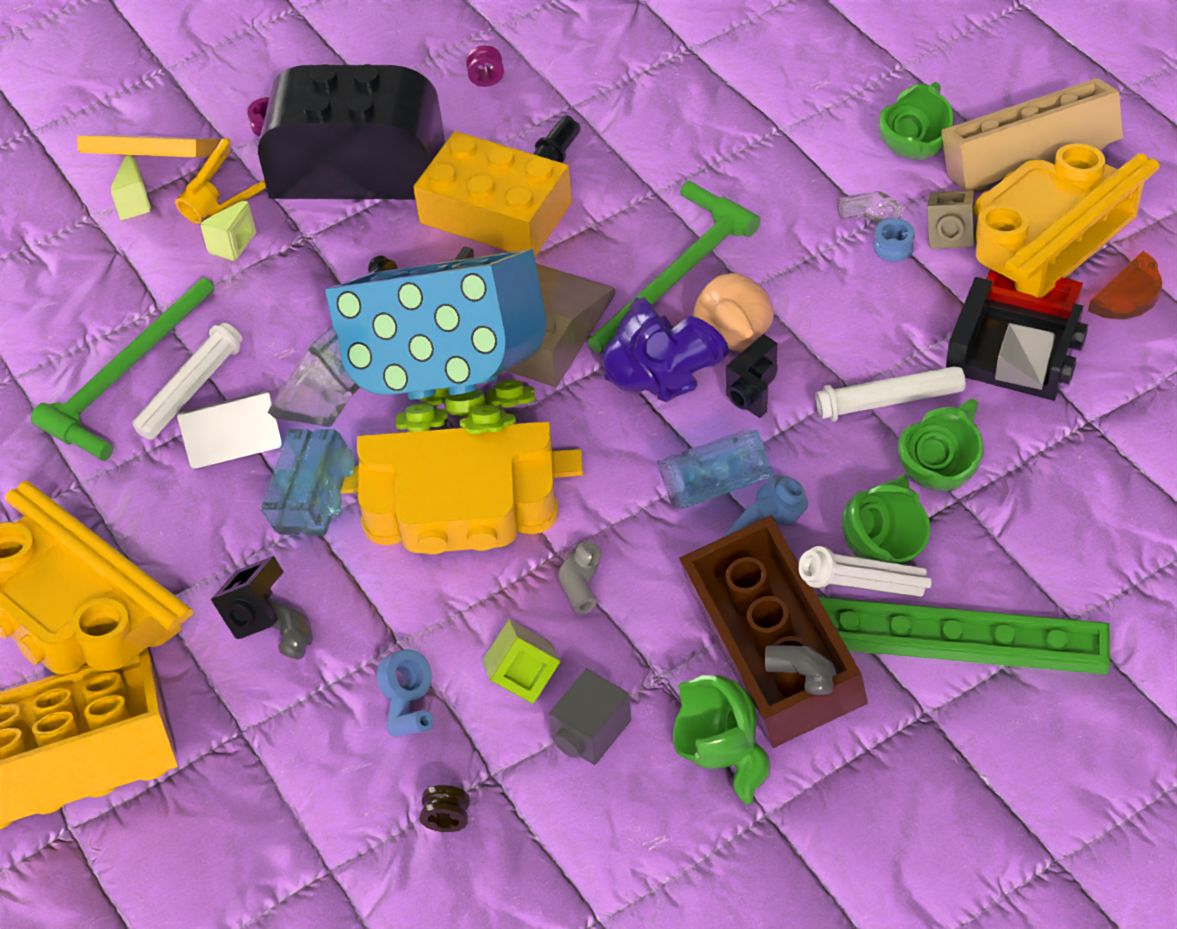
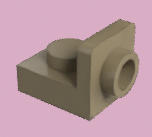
(951, 219)

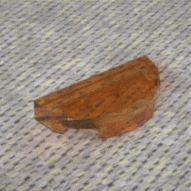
(1131, 291)

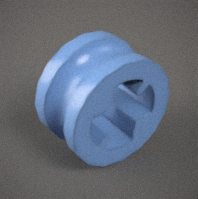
(894, 230)

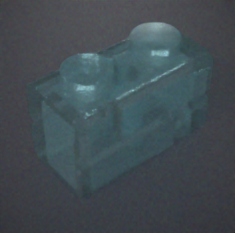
(715, 468)
(308, 482)

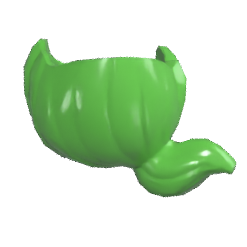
(916, 121)
(942, 448)
(886, 522)
(719, 731)

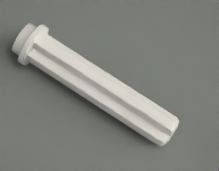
(186, 382)
(888, 392)
(823, 567)

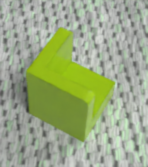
(521, 661)

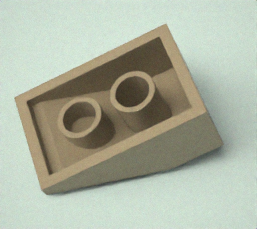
(571, 313)

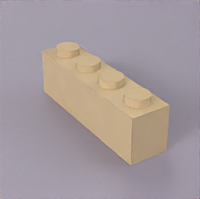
(1033, 130)

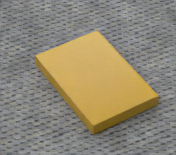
(149, 145)

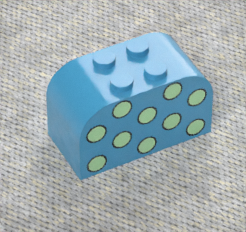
(439, 323)

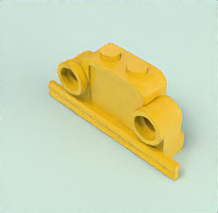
(1056, 215)
(459, 487)
(75, 595)

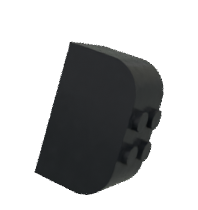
(349, 132)

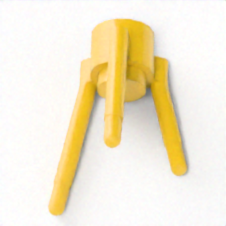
(201, 196)

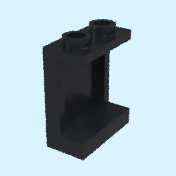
(982, 329)

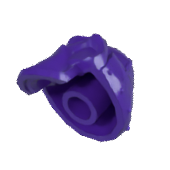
(658, 357)

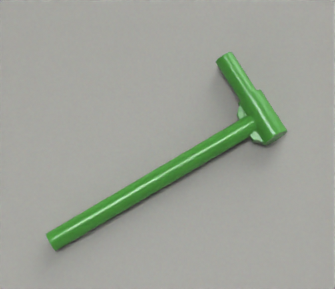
(728, 219)
(64, 420)

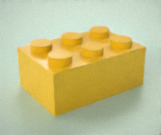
(493, 194)

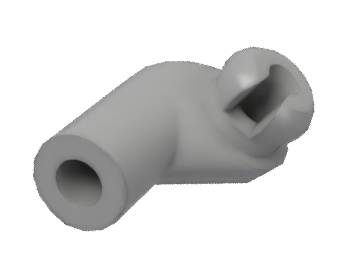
(577, 573)

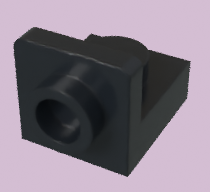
(751, 374)
(244, 598)

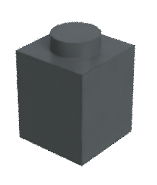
(589, 717)

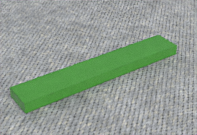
(971, 635)

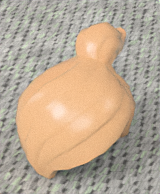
(735, 309)

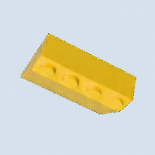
(81, 737)

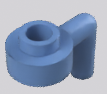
(778, 497)
(415, 684)

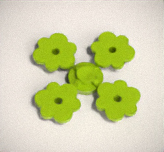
(481, 410)

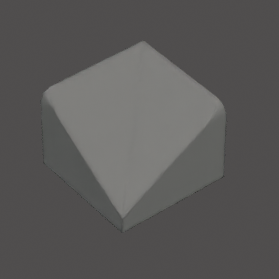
(1025, 356)

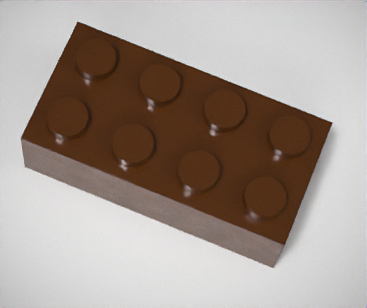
(756, 599)

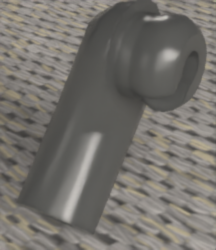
(294, 628)
(802, 660)

